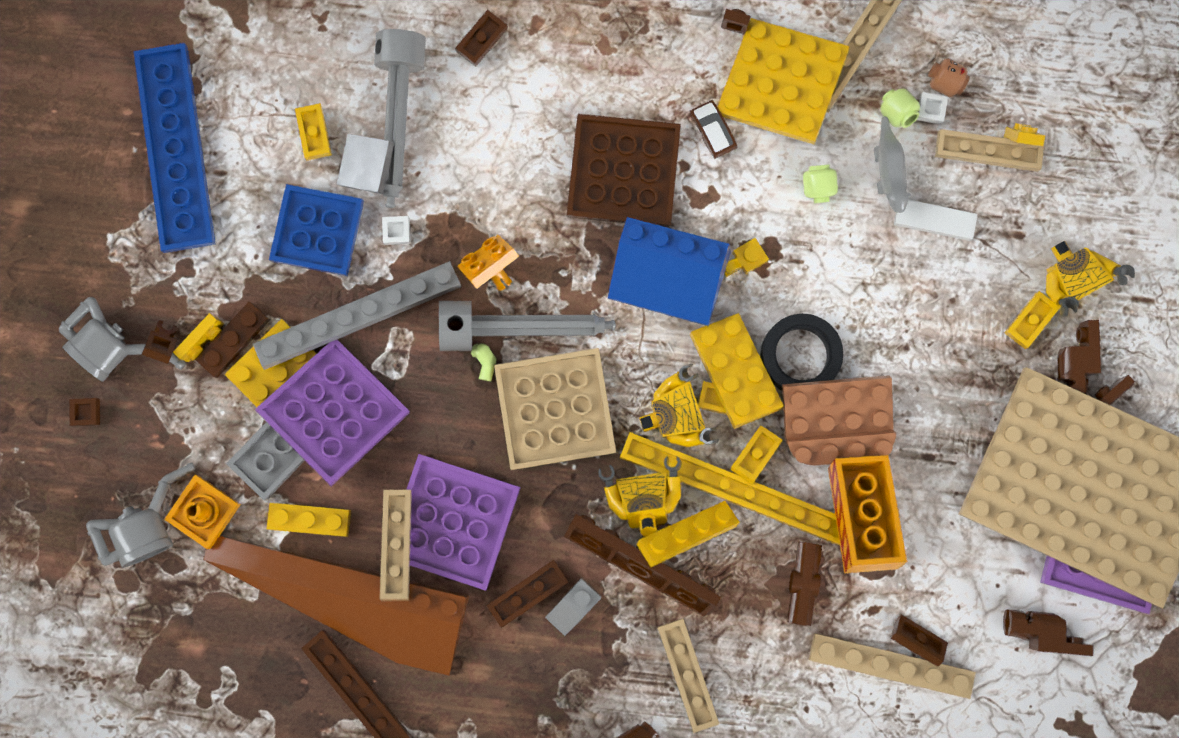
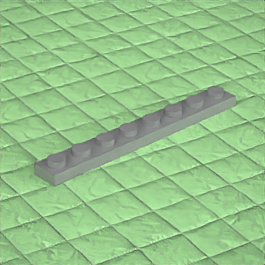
(356, 315)

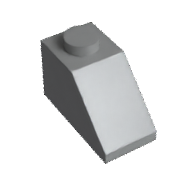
(573, 606)

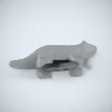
(891, 168)

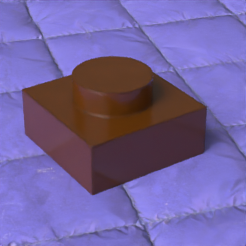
(735, 21)
(84, 412)

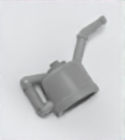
(99, 344)
(136, 533)

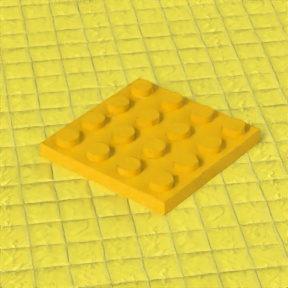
(782, 80)

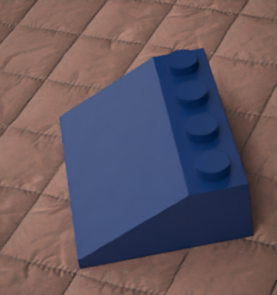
(668, 271)

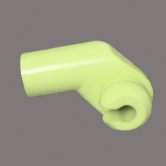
(486, 358)

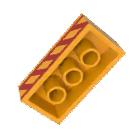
(866, 514)

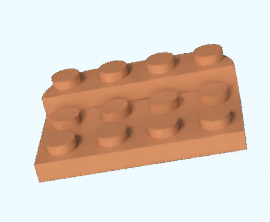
(839, 419)

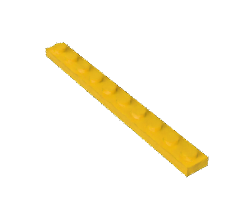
(733, 488)

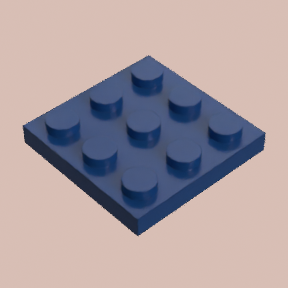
(316, 230)

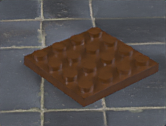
(623, 170)

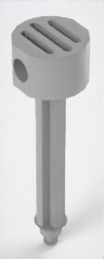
(399, 54)
(510, 325)

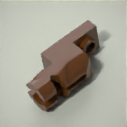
(1081, 360)
(1044, 632)

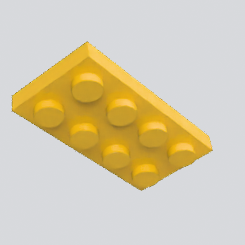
(736, 370)

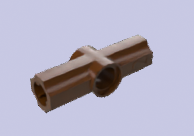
(804, 583)

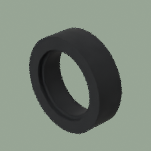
(807, 322)

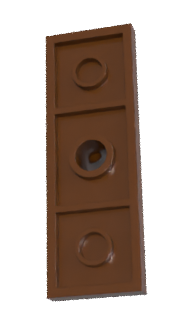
(631, 560)

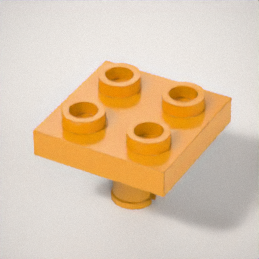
(489, 263)
(202, 511)

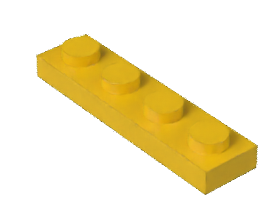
(687, 533)

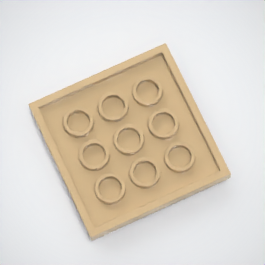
(554, 409)

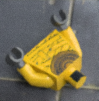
(1080, 275)
(677, 412)
(644, 498)

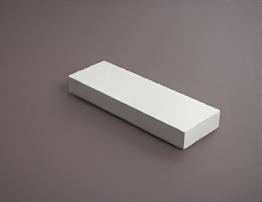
(937, 220)

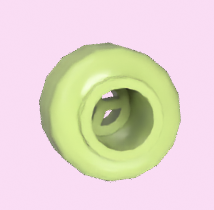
(900, 107)
(820, 183)

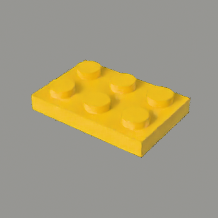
(260, 383)

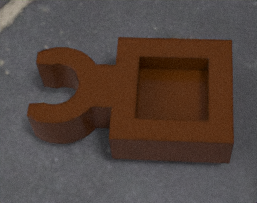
(160, 343)

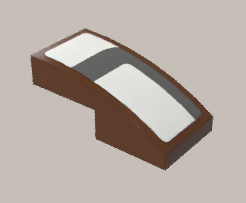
(713, 129)

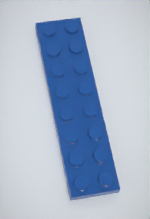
(174, 148)

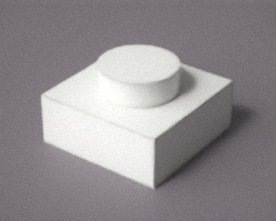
(932, 108)
(396, 230)

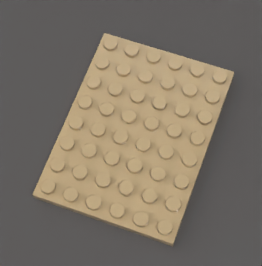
(1083, 487)

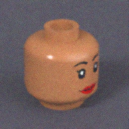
(949, 77)

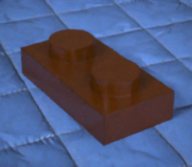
(481, 38)
(919, 640)

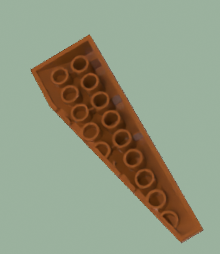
(347, 599)

